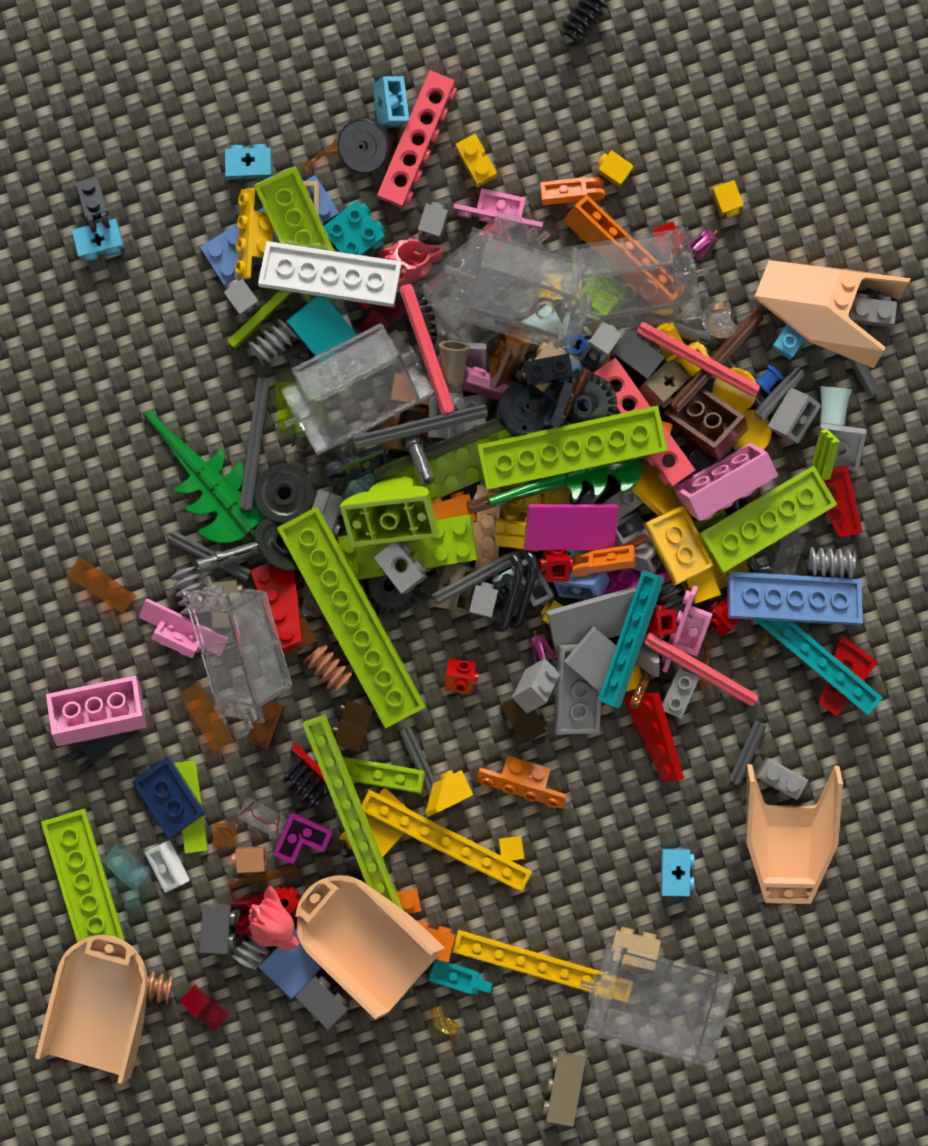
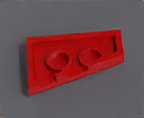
(845, 514)
(855, 660)

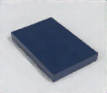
(169, 797)

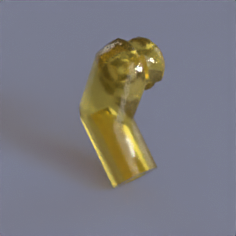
(442, 1023)

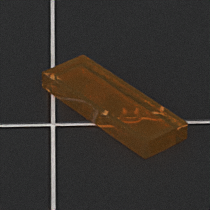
(101, 585)
(206, 717)

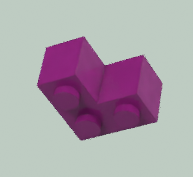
(299, 832)

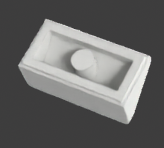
(167, 866)

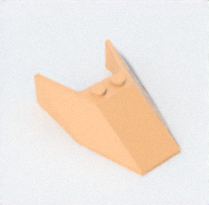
(819, 302)
(792, 842)

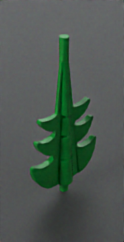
(626, 472)
(219, 492)

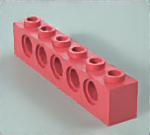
(434, 84)
(682, 467)

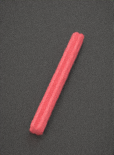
(427, 349)
(698, 359)
(700, 669)

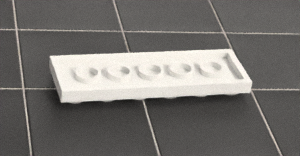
(330, 274)

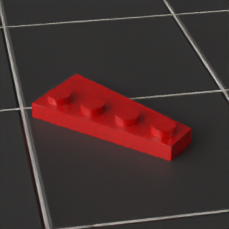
(283, 601)

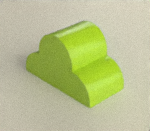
(389, 513)

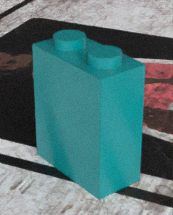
(320, 325)

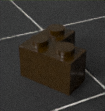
(525, 724)
(353, 725)

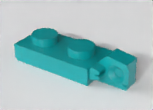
(458, 977)

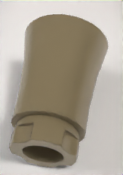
(453, 363)

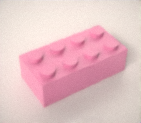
(726, 481)
(96, 710)

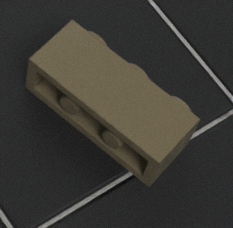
(564, 1088)

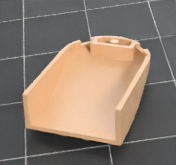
(364, 941)
(97, 1006)

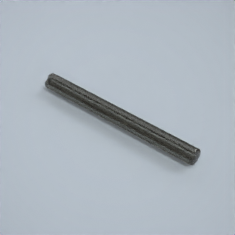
(440, 448)

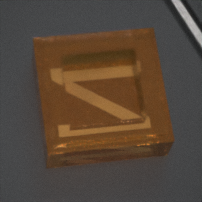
(224, 834)

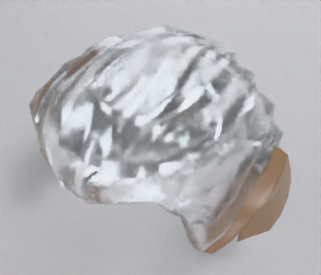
(718, 320)

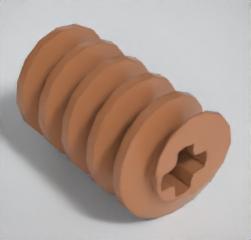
(328, 669)
(159, 988)

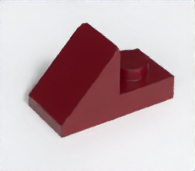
(383, 314)
(244, 905)
(204, 1007)

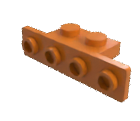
(524, 780)

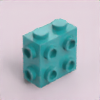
(355, 231)

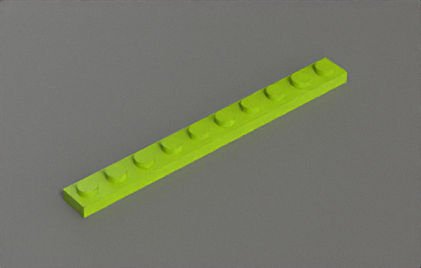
(349, 807)

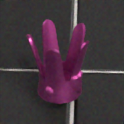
(705, 240)
(537, 644)

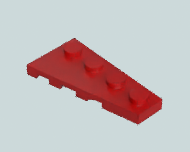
(656, 735)

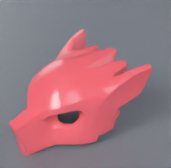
(414, 264)
(272, 922)

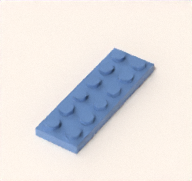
(222, 249)
(794, 598)

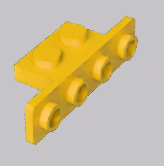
(254, 232)

